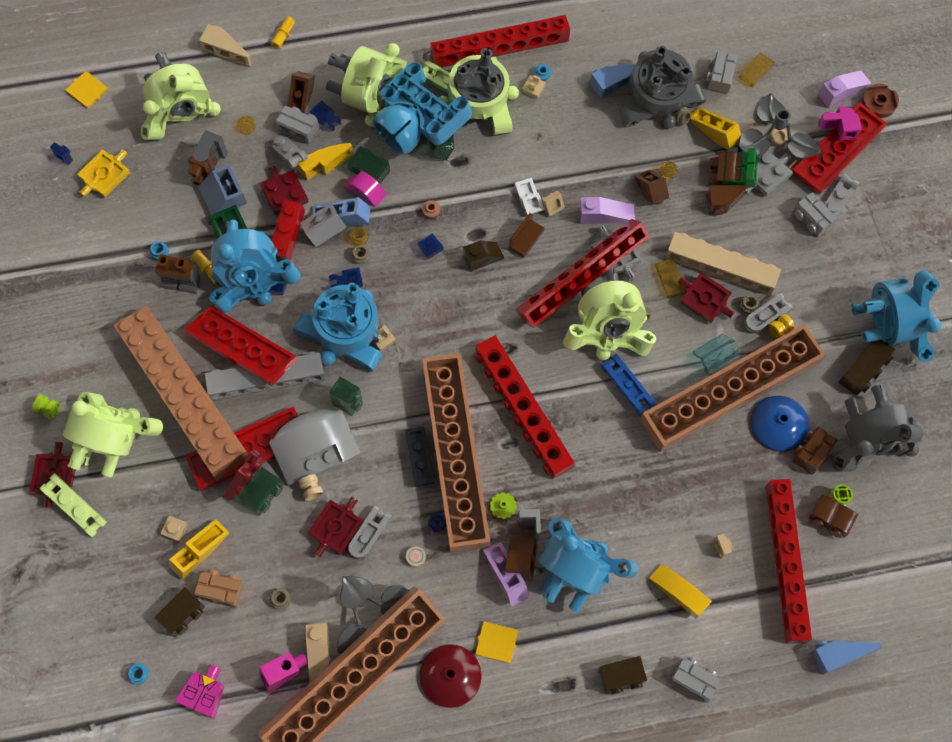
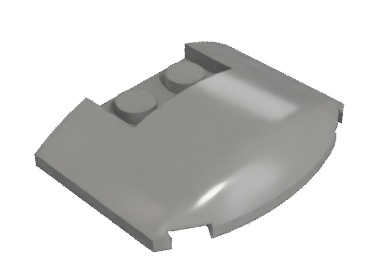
(313, 444)

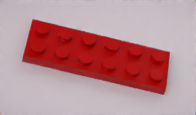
(837, 154)
(241, 345)
(252, 438)

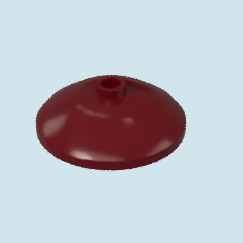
(450, 691)

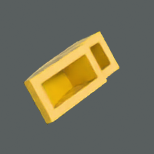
(324, 160)
(198, 549)
(680, 590)

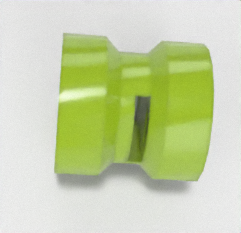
(47, 407)
(838, 492)

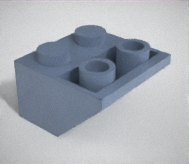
(222, 190)

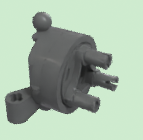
(660, 87)
(880, 431)

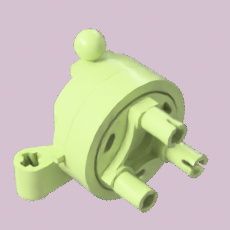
(104, 430)

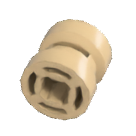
(310, 487)

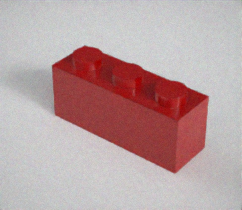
(287, 229)

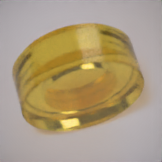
(246, 125)

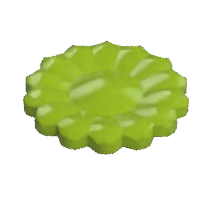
(503, 505)

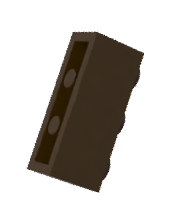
(867, 367)

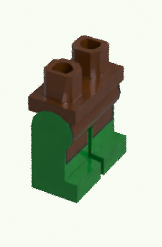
(735, 168)

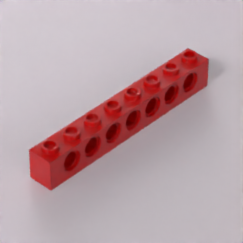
(501, 40)
(582, 273)
(493, 348)
(788, 562)

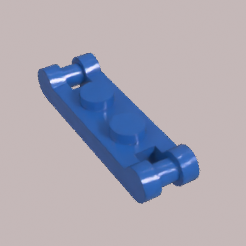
(628, 384)

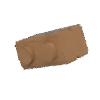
(219, 588)

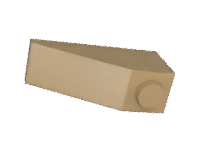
(220, 43)
(317, 649)

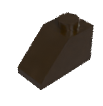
(481, 254)

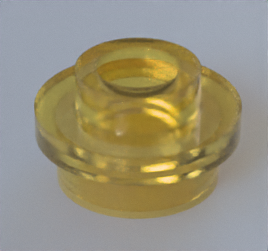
(668, 166)
(356, 232)

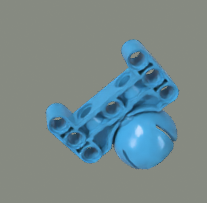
(415, 111)

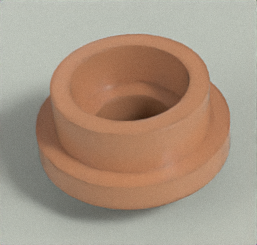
(431, 213)

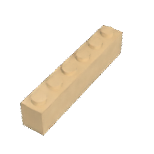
(723, 263)

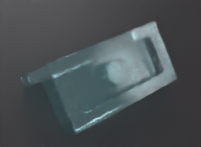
(717, 353)

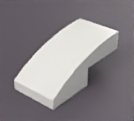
(528, 196)

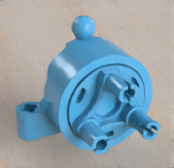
(247, 267)
(902, 313)
(344, 324)
(578, 564)

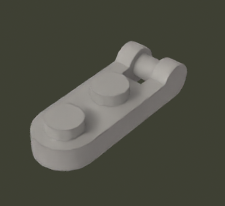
(288, 151)
(841, 195)
(767, 313)
(369, 533)

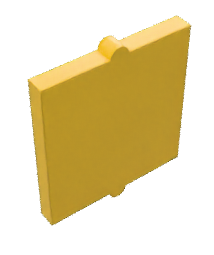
(86, 89)
(496, 642)

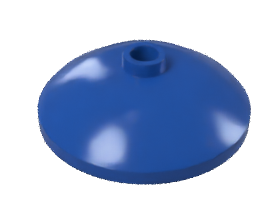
(775, 433)

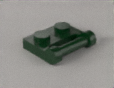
(226, 215)

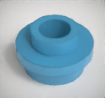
(543, 76)
(158, 246)
(133, 669)

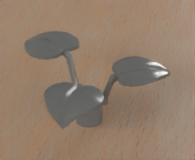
(772, 110)
(354, 594)

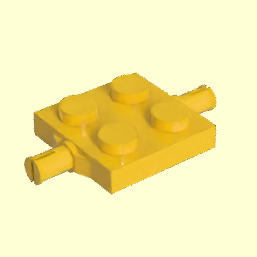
(103, 173)

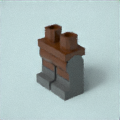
(206, 156)
(177, 271)

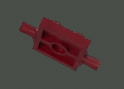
(282, 188)
(705, 297)
(46, 466)
(244, 475)
(335, 527)

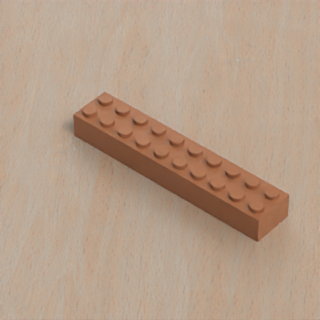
(732, 388)
(182, 392)
(455, 453)
(355, 671)

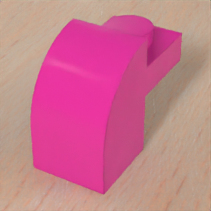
(845, 121)
(366, 187)

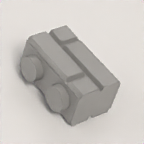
(722, 72)
(297, 124)
(814, 214)
(695, 679)

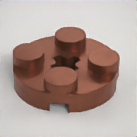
(880, 91)

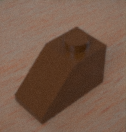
(301, 90)
(652, 186)
(723, 197)

